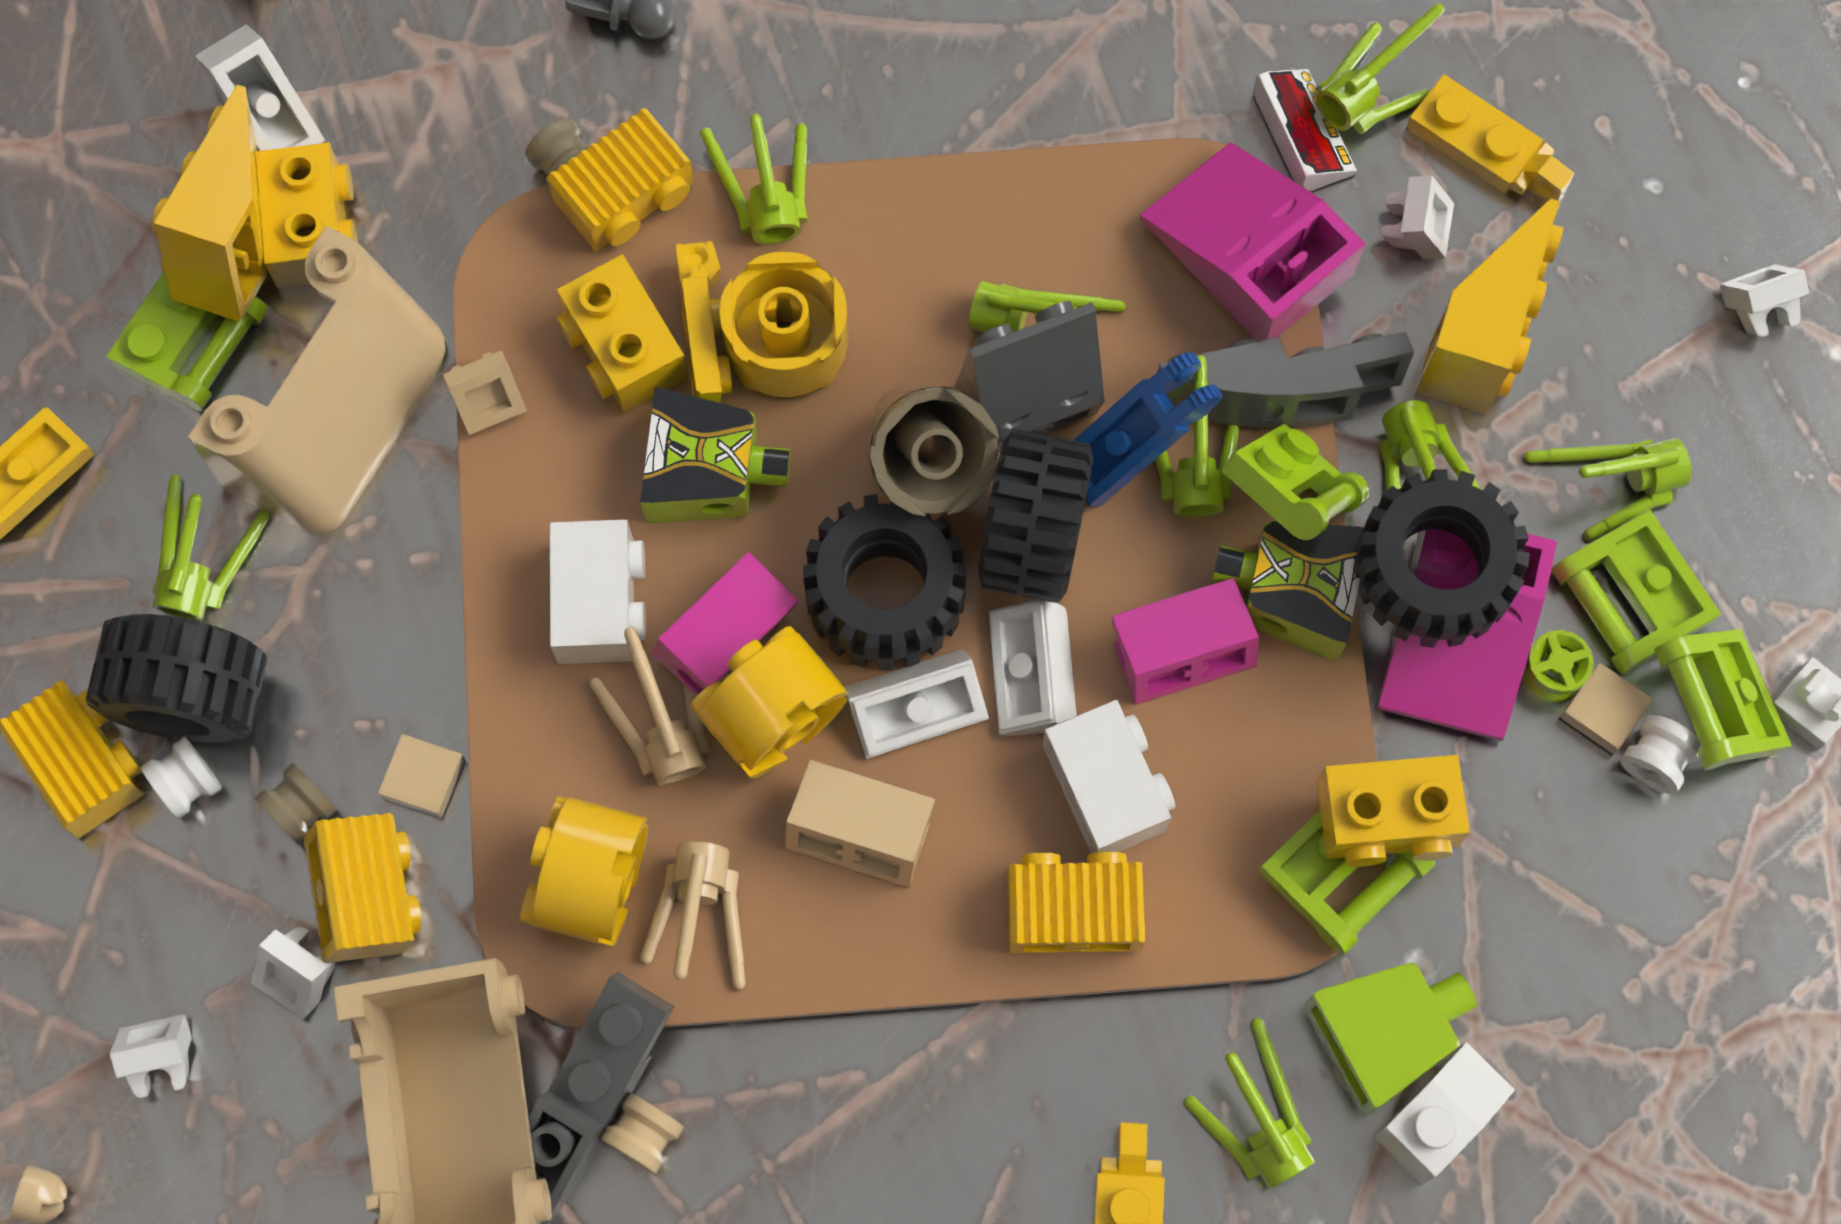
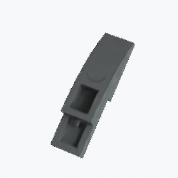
(1301, 390)
(593, 1083)

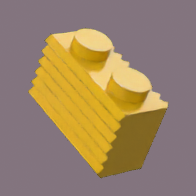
(621, 181)
(72, 758)
(361, 887)
(1075, 905)

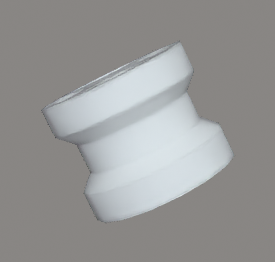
(1661, 754)
(181, 777)

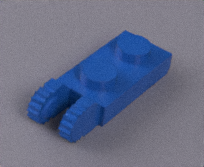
(1143, 427)

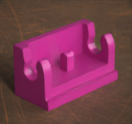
(725, 619)
(1185, 640)

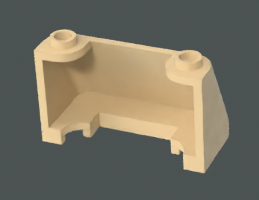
(338, 405)
(445, 1096)

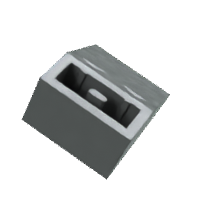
(1039, 373)

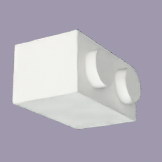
(594, 590)
(1108, 778)

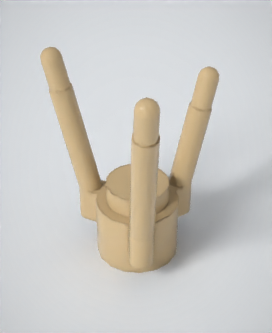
(672, 750)
(698, 878)

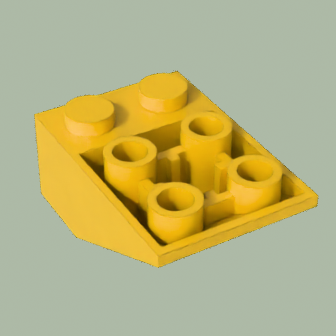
(213, 218)
(1487, 318)

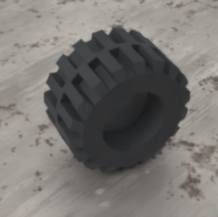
(1463, 512)
(1035, 515)
(886, 633)
(176, 678)

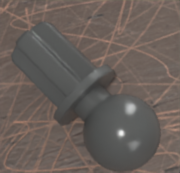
(646, 17)

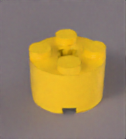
(793, 358)
(770, 701)
(586, 871)

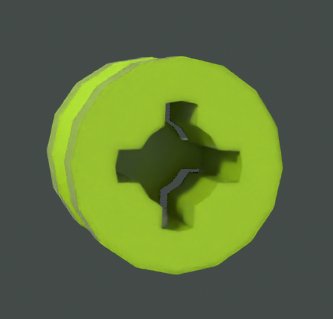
(1567, 657)

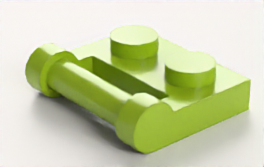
(165, 335)
(1287, 464)
(1652, 580)
(1724, 697)
(1308, 878)

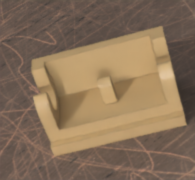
(858, 823)

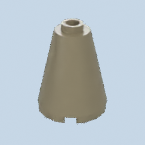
(932, 449)

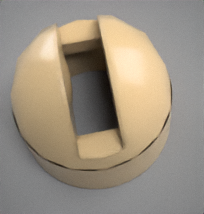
(39, 1196)

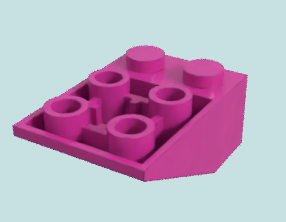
(1255, 240)
(1473, 682)

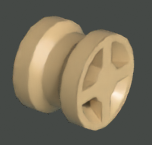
(642, 1133)

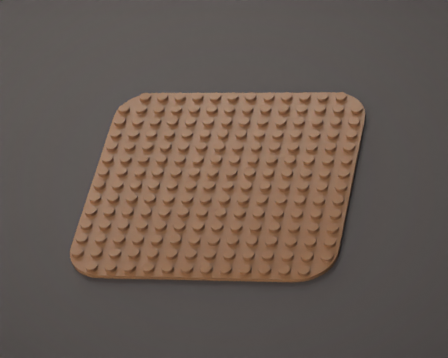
(816, 936)

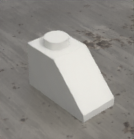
(274, 106)
(1444, 1114)

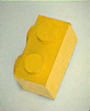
(298, 197)
(621, 334)
(1392, 809)

